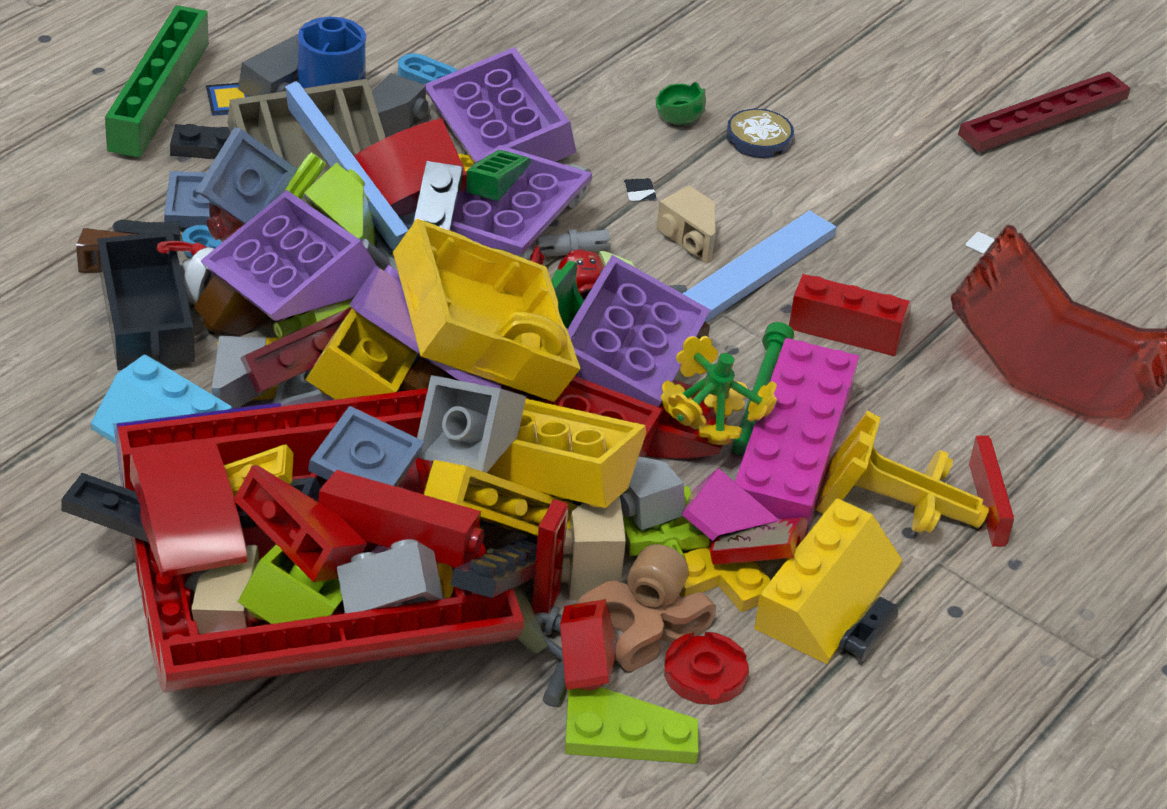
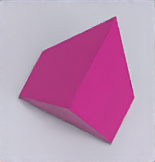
(724, 507)

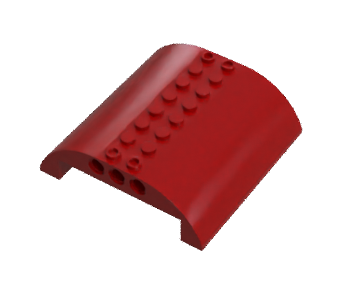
(266, 649)

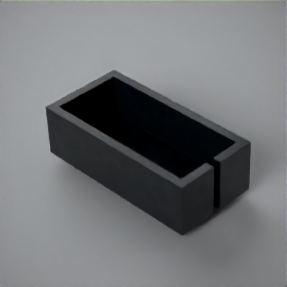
(145, 300)

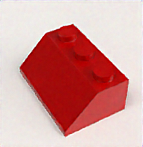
(849, 314)

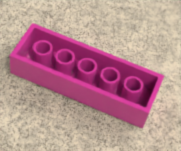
(797, 439)

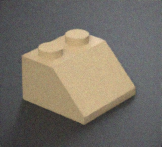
(593, 548)

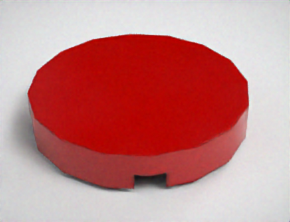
(706, 668)

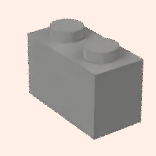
(390, 578)

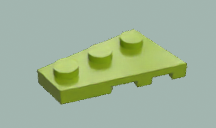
(627, 728)

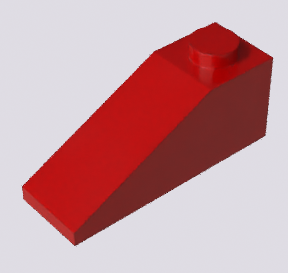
(299, 525)

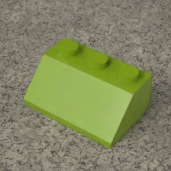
(343, 200)
(284, 593)

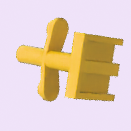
(862, 466)

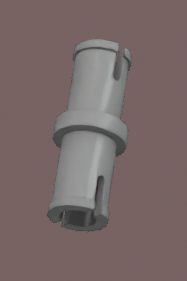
(565, 243)

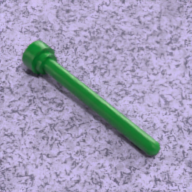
(773, 341)

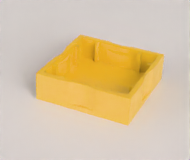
(464, 293)

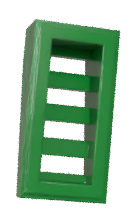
(495, 174)

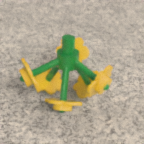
(716, 388)

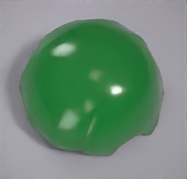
(681, 103)

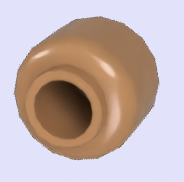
(658, 575)

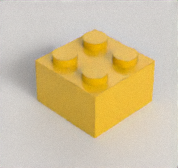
(361, 360)

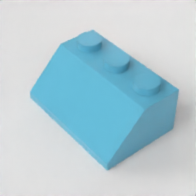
(150, 392)

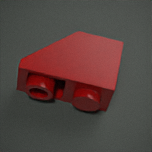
(587, 645)

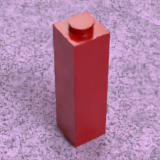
(393, 514)

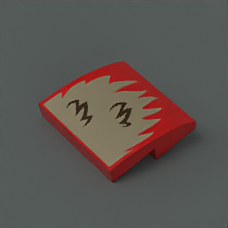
(760, 543)

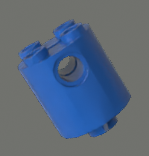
(331, 52)

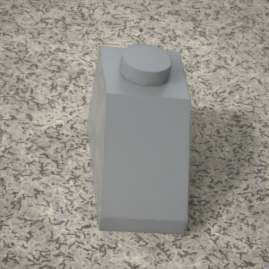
(230, 377)

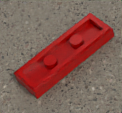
(992, 490)
(550, 557)

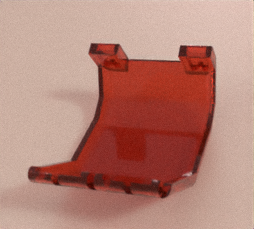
(1054, 344)

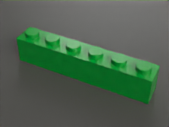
(156, 81)

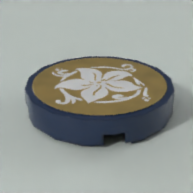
(760, 132)

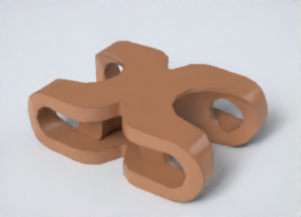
(646, 625)

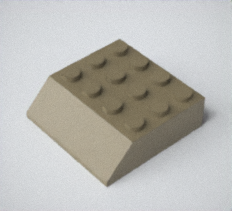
(345, 105)

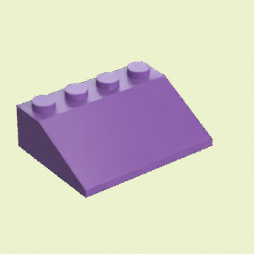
(502, 105)
(524, 209)
(291, 259)
(385, 305)
(632, 331)

